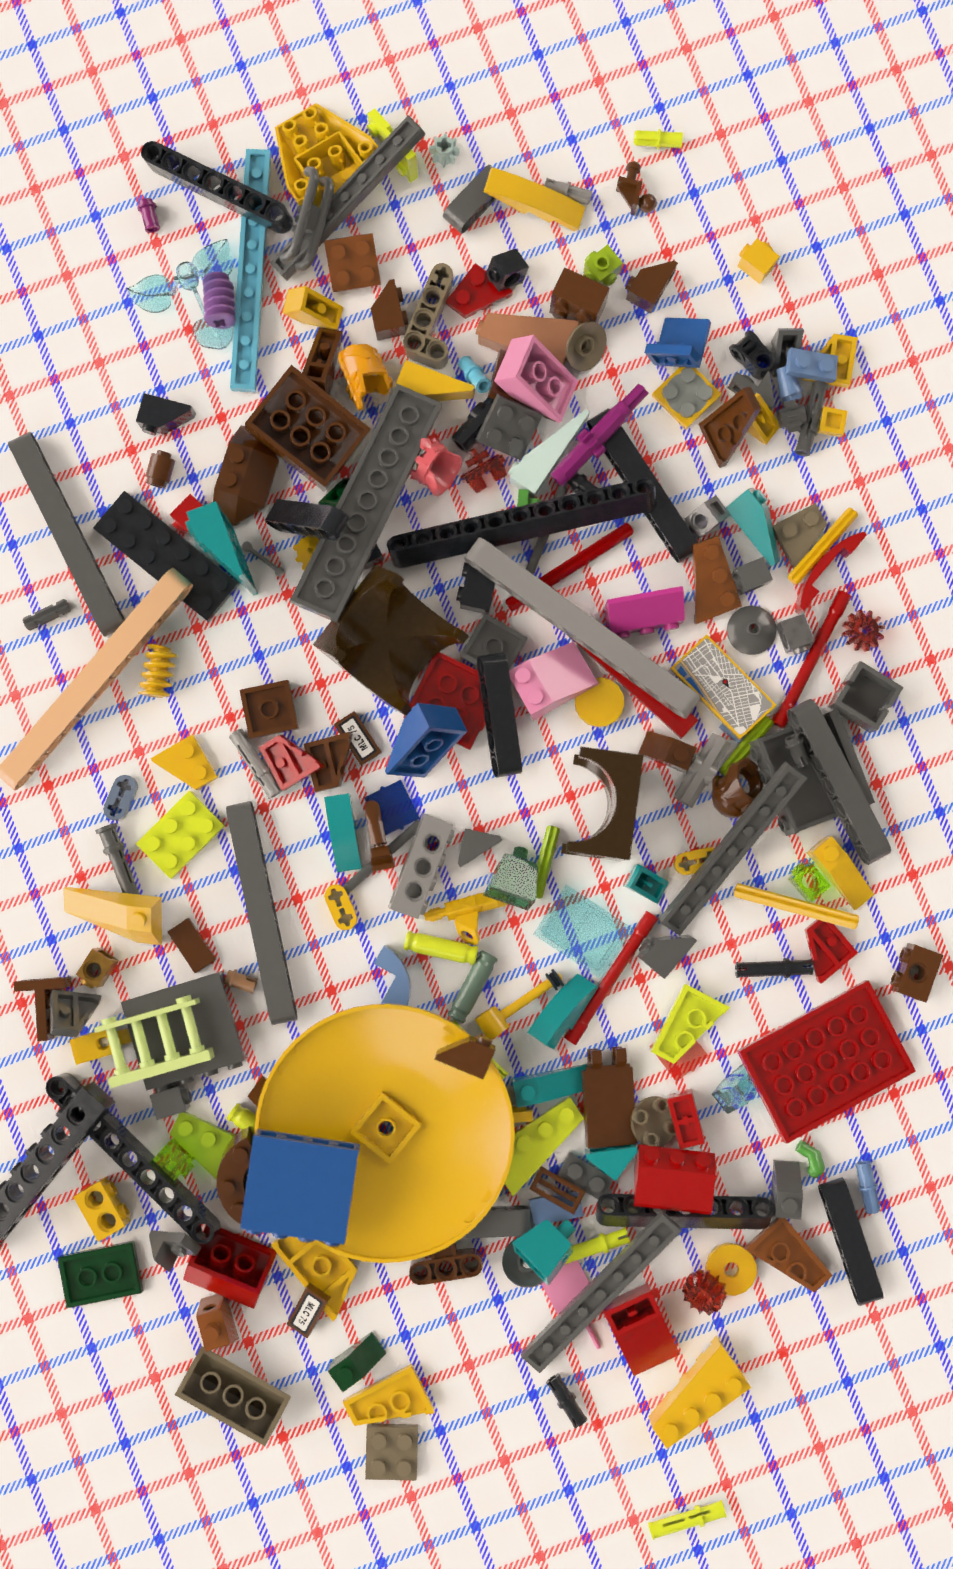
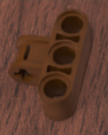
(452, 1255)

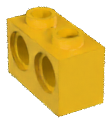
(95, 1211)

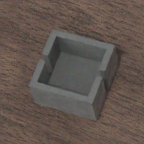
(863, 695)

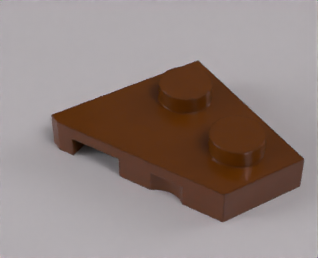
(333, 755)

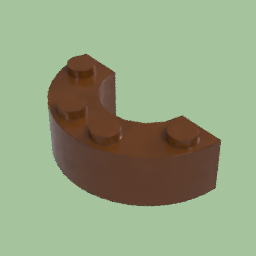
(231, 1174)

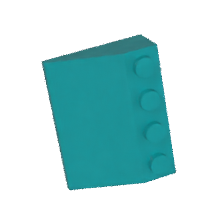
(218, 538)

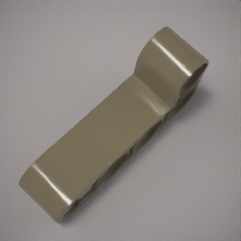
(431, 313)

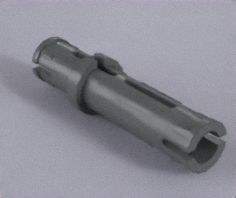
(804, 444)

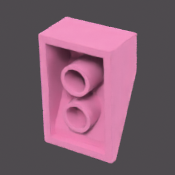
(536, 377)
(552, 679)

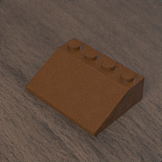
(307, 428)

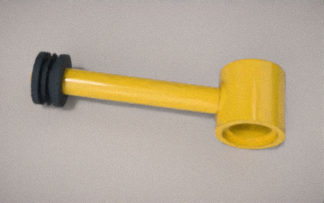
(493, 1021)

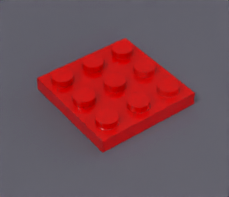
(456, 686)

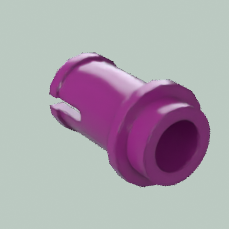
(150, 220)

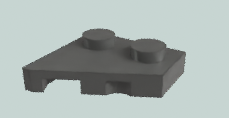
(71, 1011)

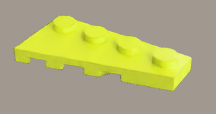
(539, 1140)

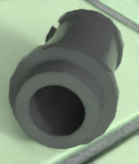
(797, 749)

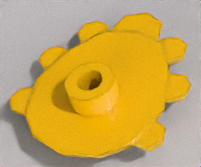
(305, 550)

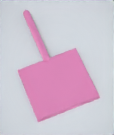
(566, 1287)

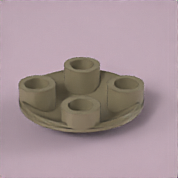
(652, 1122)

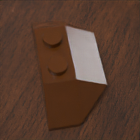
(245, 477)

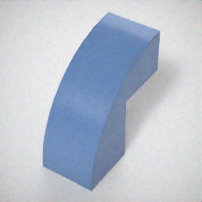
(400, 988)

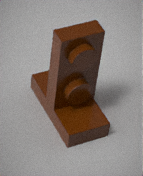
(42, 989)

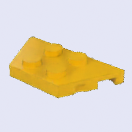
(320, 1267)

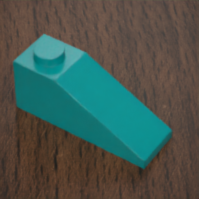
(754, 519)
(547, 1085)

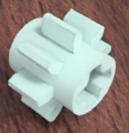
(444, 143)

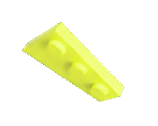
(381, 129)
(686, 1022)

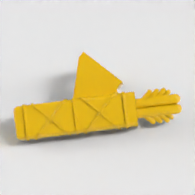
(466, 913)

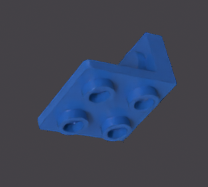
(680, 343)

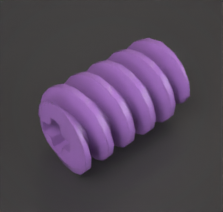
(218, 300)

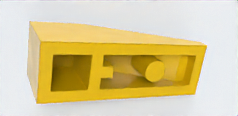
(433, 384)
(840, 871)

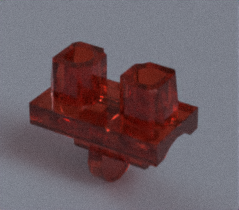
(493, 465)

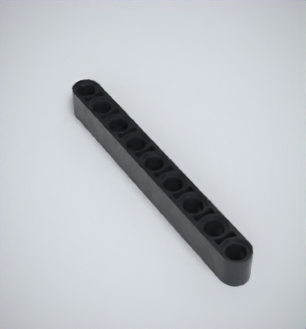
(138, 1170)

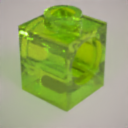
(818, 886)
(174, 1160)

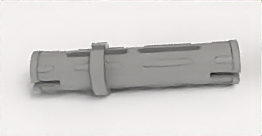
(258, 768)

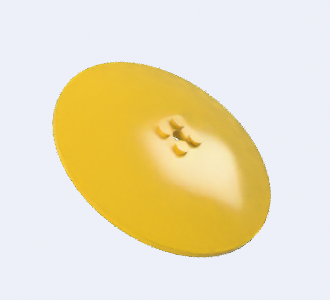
(449, 1134)

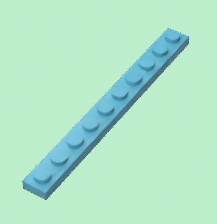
(250, 280)

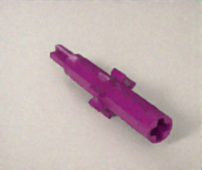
(592, 442)

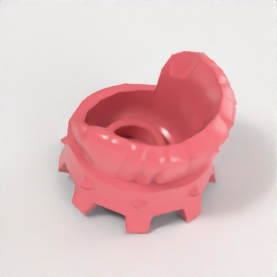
(436, 466)

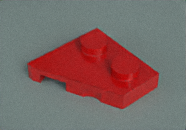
(827, 949)

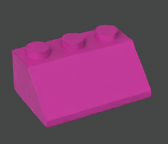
(645, 612)

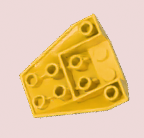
(320, 141)

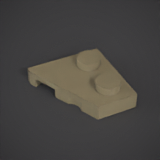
(799, 533)

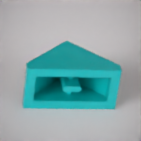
(646, 883)
(611, 1159)

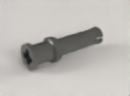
(114, 850)

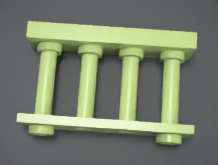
(148, 1067)

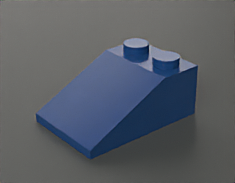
(424, 739)

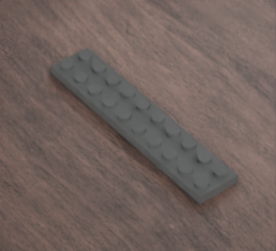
(368, 502)

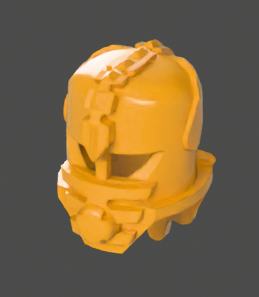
(360, 366)

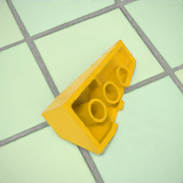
(122, 913)

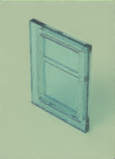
(582, 931)

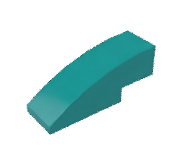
(343, 832)
(563, 1011)

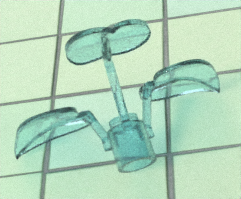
(155, 290)

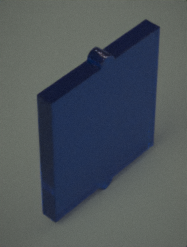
(395, 806)

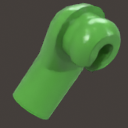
(816, 1164)

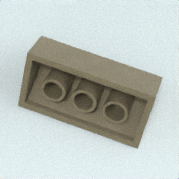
(233, 1396)

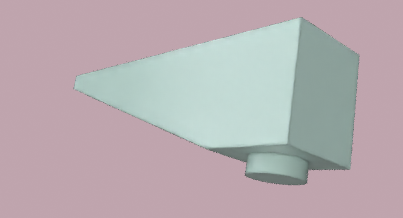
(542, 460)

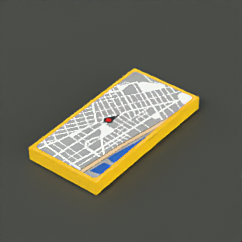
(723, 687)

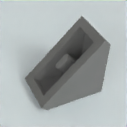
(782, 342)
(475, 844)

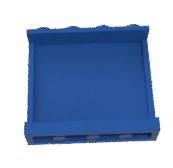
(299, 1187)

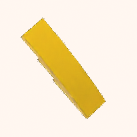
(534, 198)

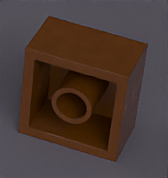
(578, 298)

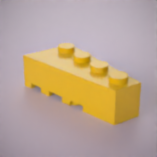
(699, 1395)

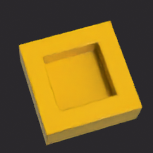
(832, 421)
(522, 1114)

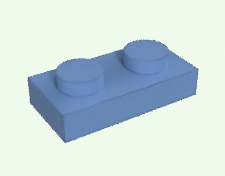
(811, 365)

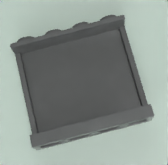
(810, 802)
(213, 1022)

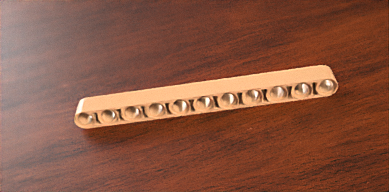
(94, 678)

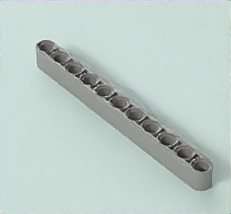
(582, 628)

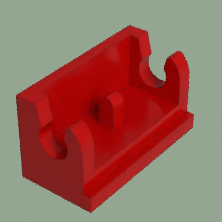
(686, 1119)

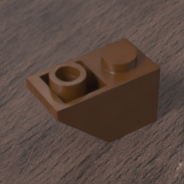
(387, 313)

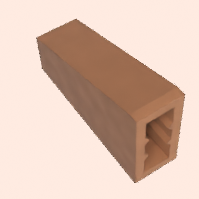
(500, 329)

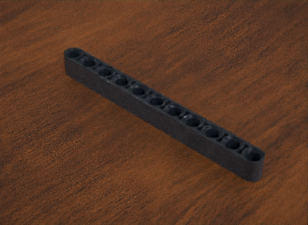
(523, 522)

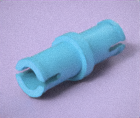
(474, 374)

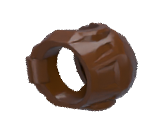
(727, 792)

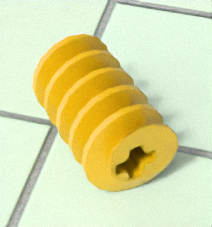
(157, 671)

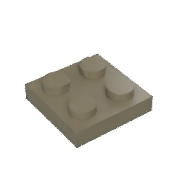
(391, 1452)

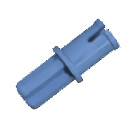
(868, 1187)

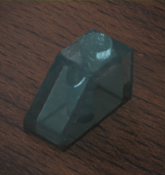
(735, 1090)

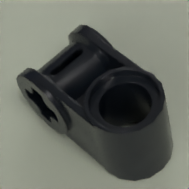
(749, 352)

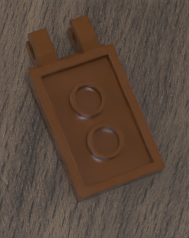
(608, 1099)

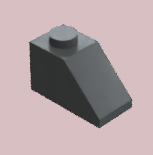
(665, 952)
(786, 1189)

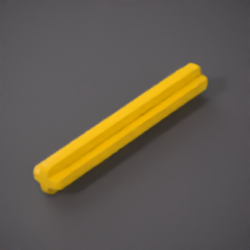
(822, 546)

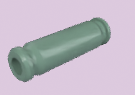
(472, 986)

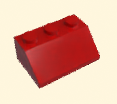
(674, 1179)
(231, 1267)

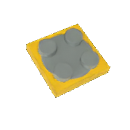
(686, 395)

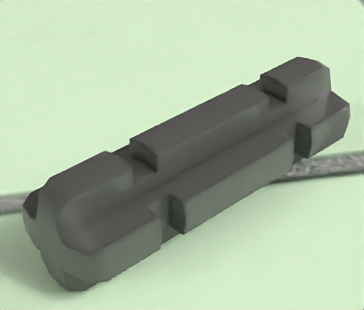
(46, 614)

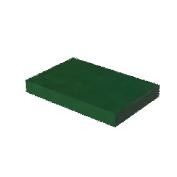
(100, 1274)

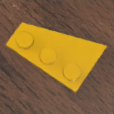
(391, 1397)

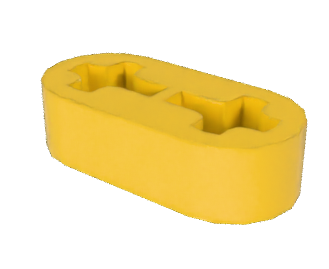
(691, 855)
(335, 909)

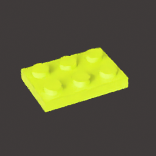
(180, 835)

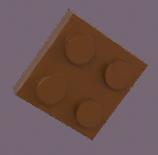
(269, 709)

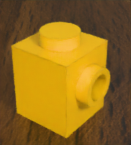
(757, 260)

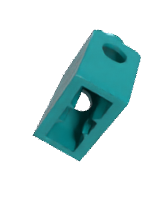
(545, 1248)

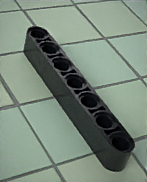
(209, 179)
(665, 517)
(721, 1219)

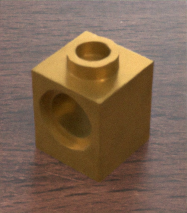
(106, 963)

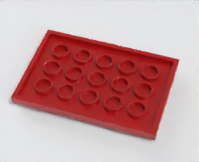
(826, 1061)

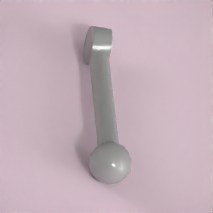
(247, 546)

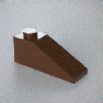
(323, 358)

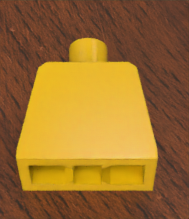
(88, 1048)

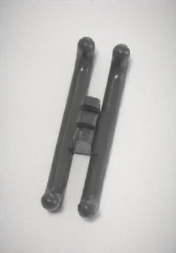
(310, 219)

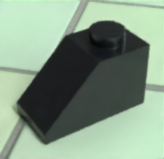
(162, 415)

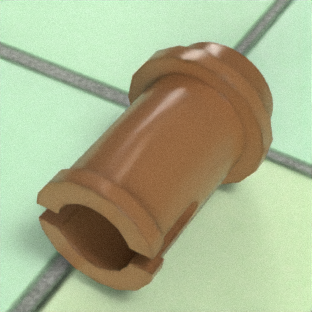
(240, 981)

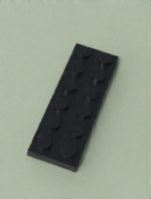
(160, 548)

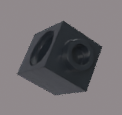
(507, 270)

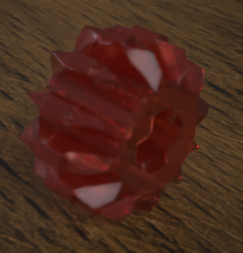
(866, 622)
(704, 1292)

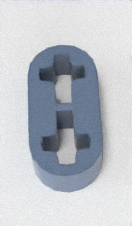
(115, 794)

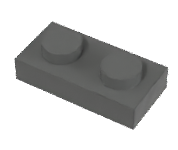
(585, 1175)

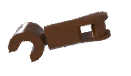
(380, 855)

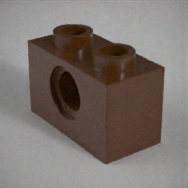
(928, 965)

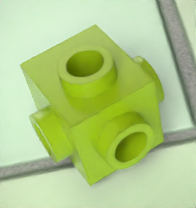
(603, 266)

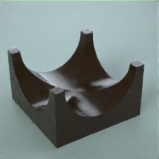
(386, 637)
(621, 782)

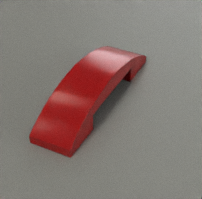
(808, 591)

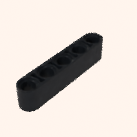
(307, 519)
(499, 714)
(850, 1241)

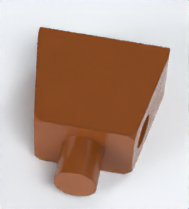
(217, 1324)

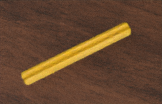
(796, 906)

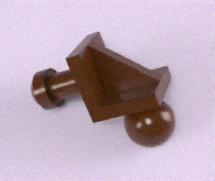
(631, 188)

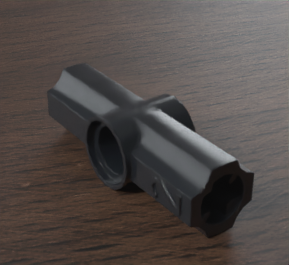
(466, 435)

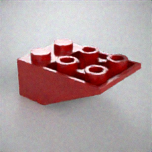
(640, 1329)

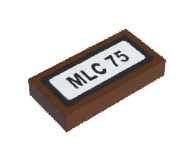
(362, 743)
(308, 1310)

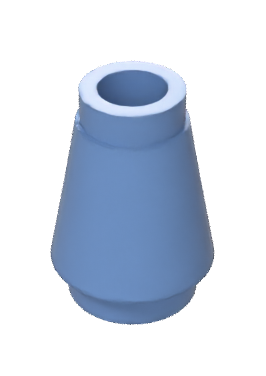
(788, 386)

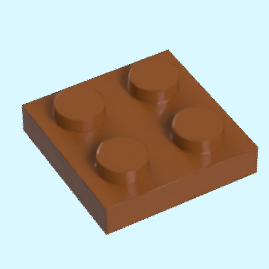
(352, 262)

